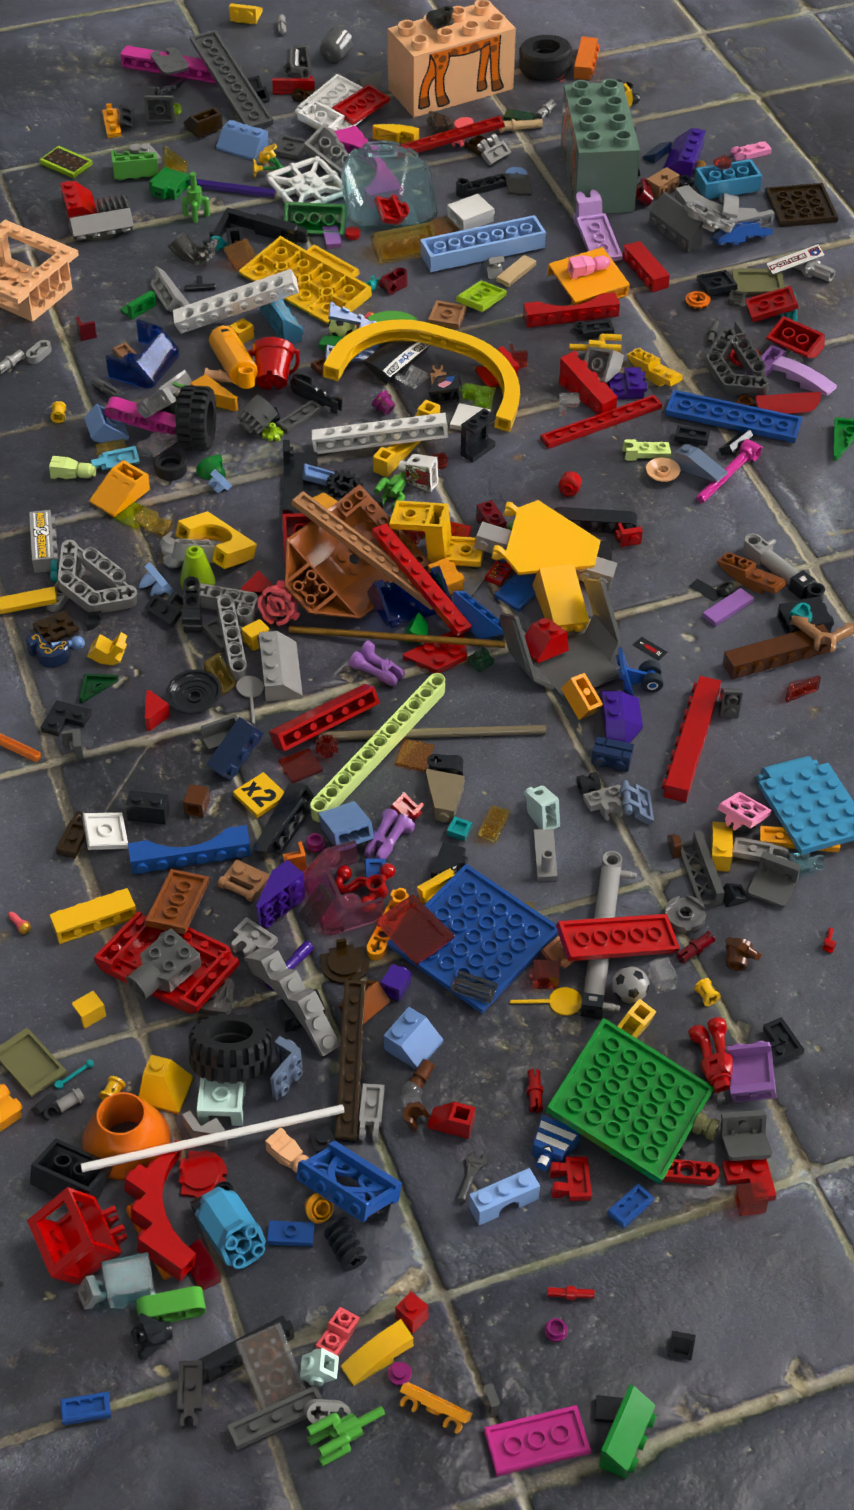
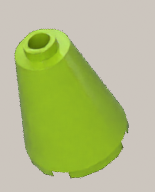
(197, 565)

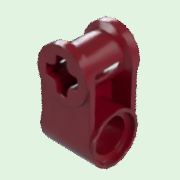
(644, 193)
(394, 280)

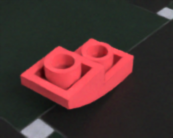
(338, 1332)

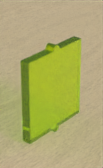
(128, 514)

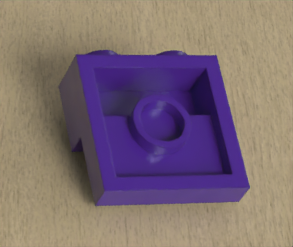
(629, 384)

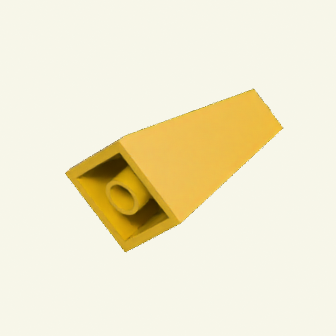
(561, 597)

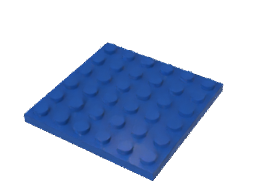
(492, 932)

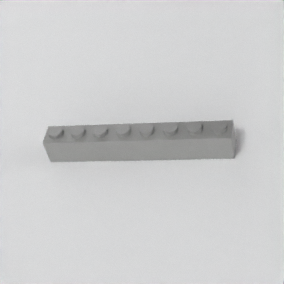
(491, 535)

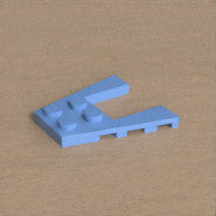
(344, 315)

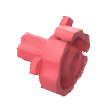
(279, 603)

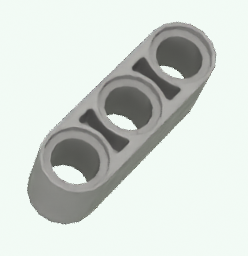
(182, 544)

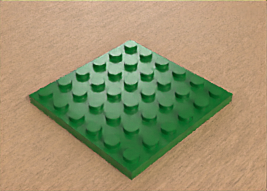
(630, 1100)

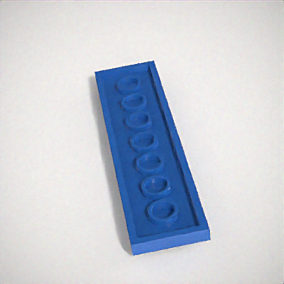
(734, 416)

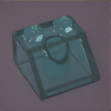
(127, 1279)

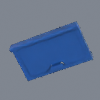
(519, 593)

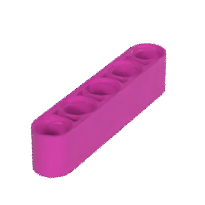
(127, 412)

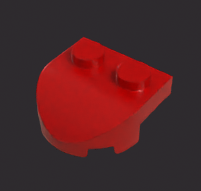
(391, 209)

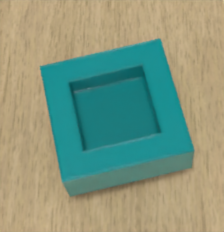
(459, 828)

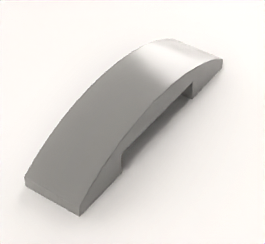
(730, 205)

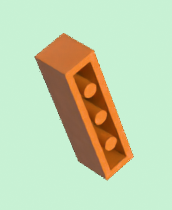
(586, 58)

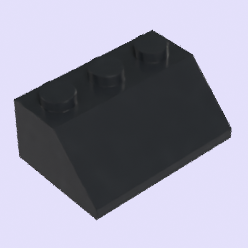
(61, 1168)

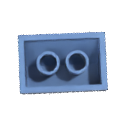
(242, 140)

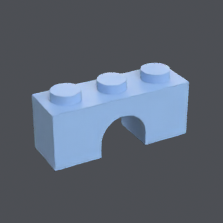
(489, 1201)

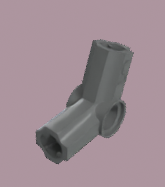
(292, 67)

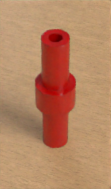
(571, 1293)

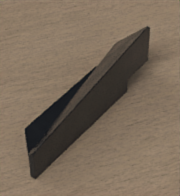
(286, 819)

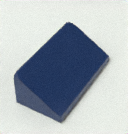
(658, 152)

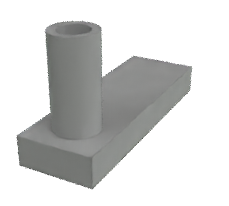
(545, 855)

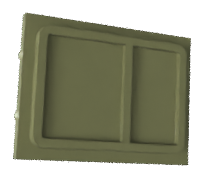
(757, 280)

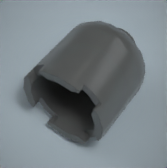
(336, 45)

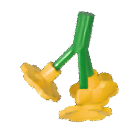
(265, 156)

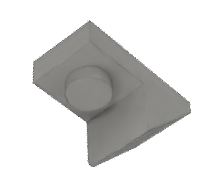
(493, 266)

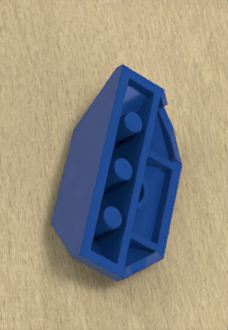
(484, 623)

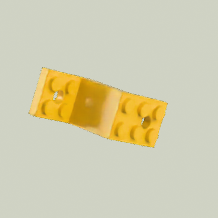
(435, 521)

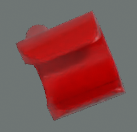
(829, 944)

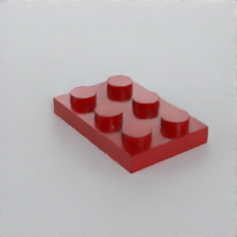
(771, 303)

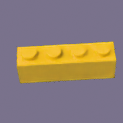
(93, 916)

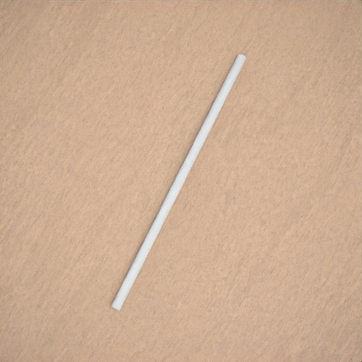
(211, 1138)

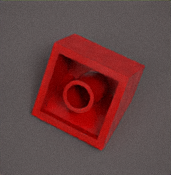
(546, 640)

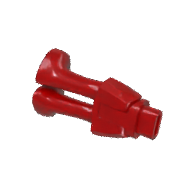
(718, 1066)

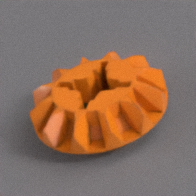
(692, 299)

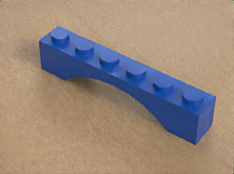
(230, 844)

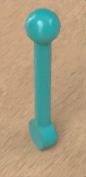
(60, 1084)

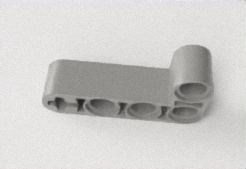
(244, 601)

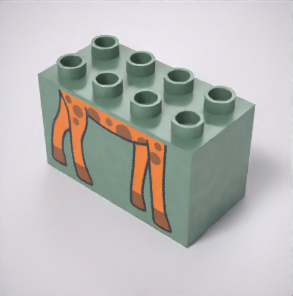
(600, 144)

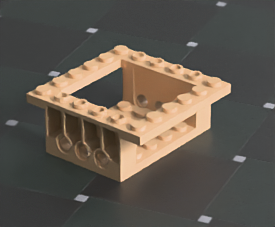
(29, 289)

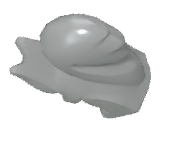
(167, 546)

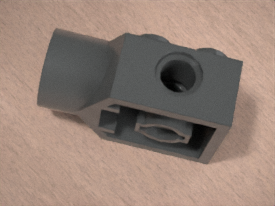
(164, 965)

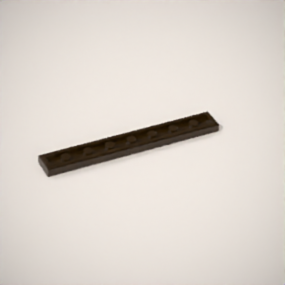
(350, 1060)

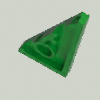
(842, 436)

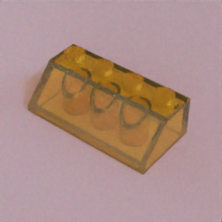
(400, 242)

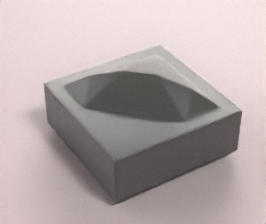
(491, 1400)

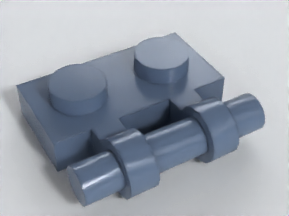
(639, 803)

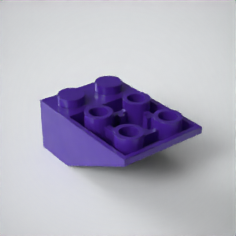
(281, 893)

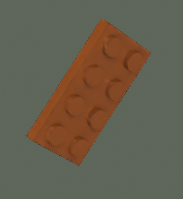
(177, 901)

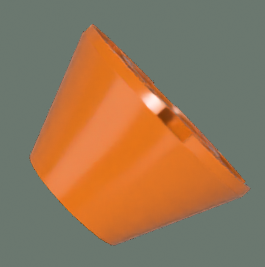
(120, 1108)

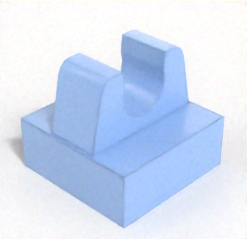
(220, 482)

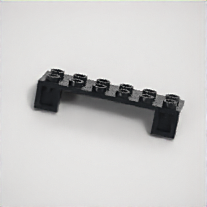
(293, 479)

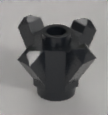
(151, 1335)

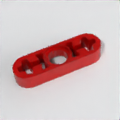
(702, 1179)

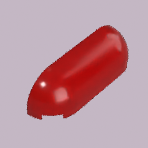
(790, 402)

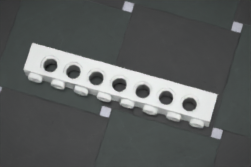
(235, 301)
(380, 433)

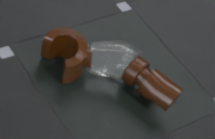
(412, 1092)

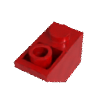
(453, 1119)

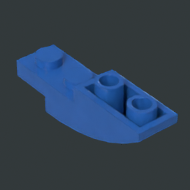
(741, 232)

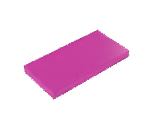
(536, 1440)

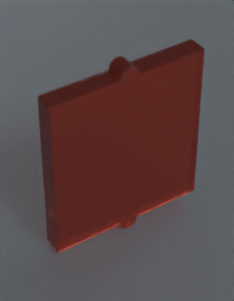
(300, 765)

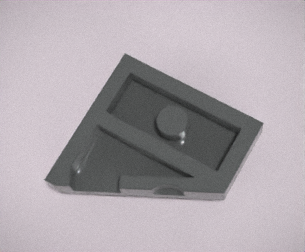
(220, 1001)

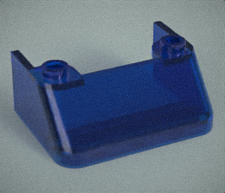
(151, 364)

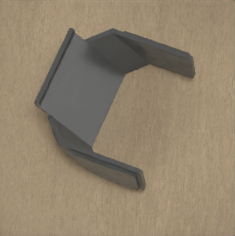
(588, 653)

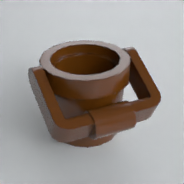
(738, 953)

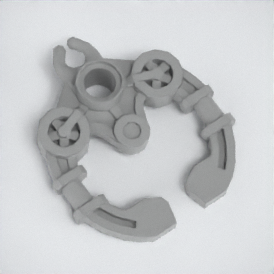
(710, 219)

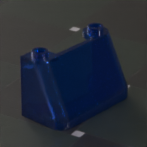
(397, 605)

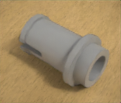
(70, 1100)

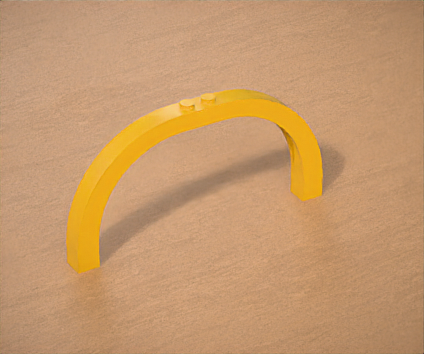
(439, 337)

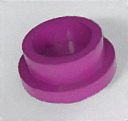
(315, 842)
(556, 1330)
(399, 1373)

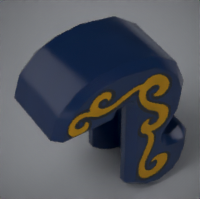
(46, 655)

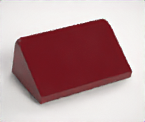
(204, 1272)

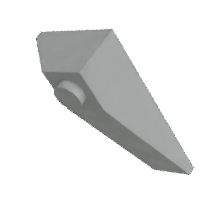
(328, 147)

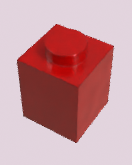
(412, 1312)

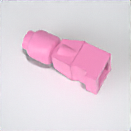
(585, 265)

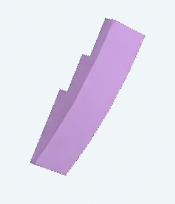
(808, 378)

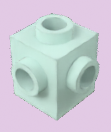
(319, 1367)

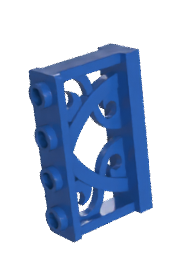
(346, 1163)

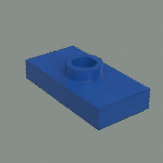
(630, 1206)
(291, 1233)
(85, 1408)

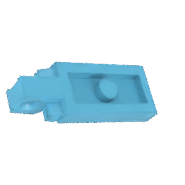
(112, 458)

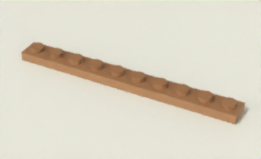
(356, 543)

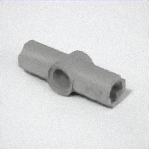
(816, 269)

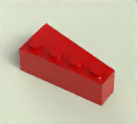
(577, 378)

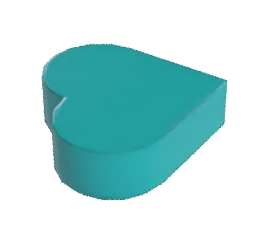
(54, 566)
(801, 610)

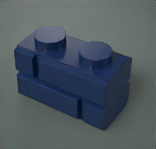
(612, 754)

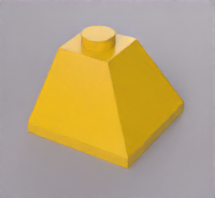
(165, 1084)

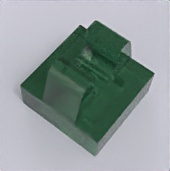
(481, 659)

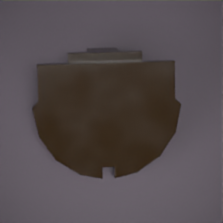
(344, 962)

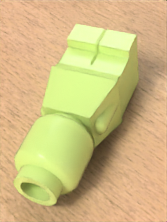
(68, 468)

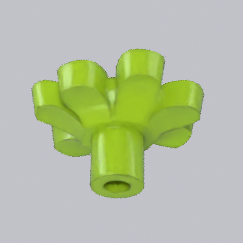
(272, 432)

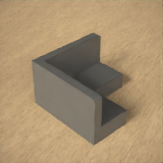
(215, 732)

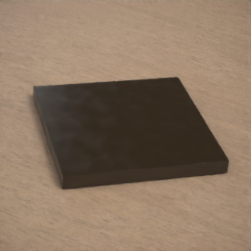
(801, 204)

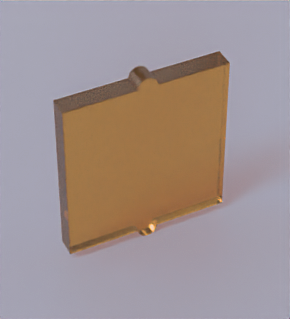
(443, 225)
(239, 253)
(414, 754)

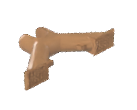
(822, 637)

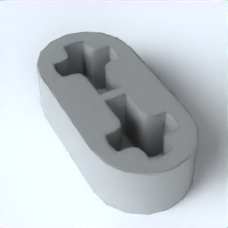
(38, 351)
(326, 1406)

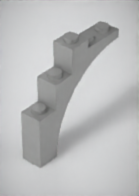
(162, 395)
(303, 1002)

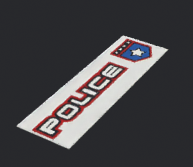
(795, 259)

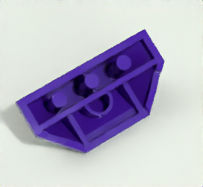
(620, 715)

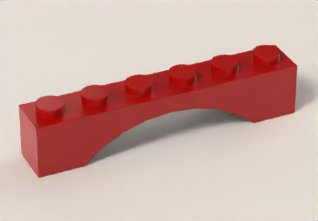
(544, 314)

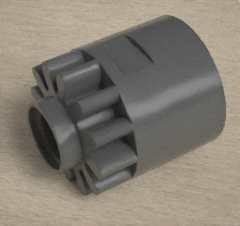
(256, 415)

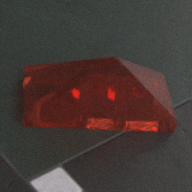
(802, 687)

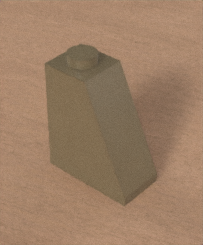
(444, 794)

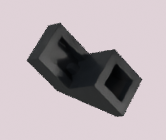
(261, 91)

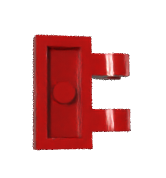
(577, 1176)

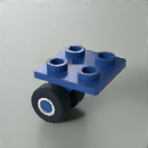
(648, 674)

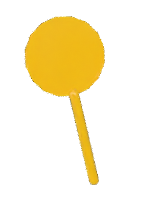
(562, 1001)

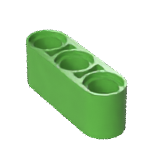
(173, 1304)

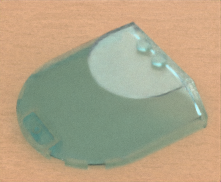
(384, 170)

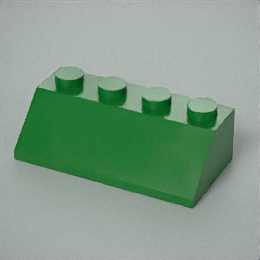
(316, 215)

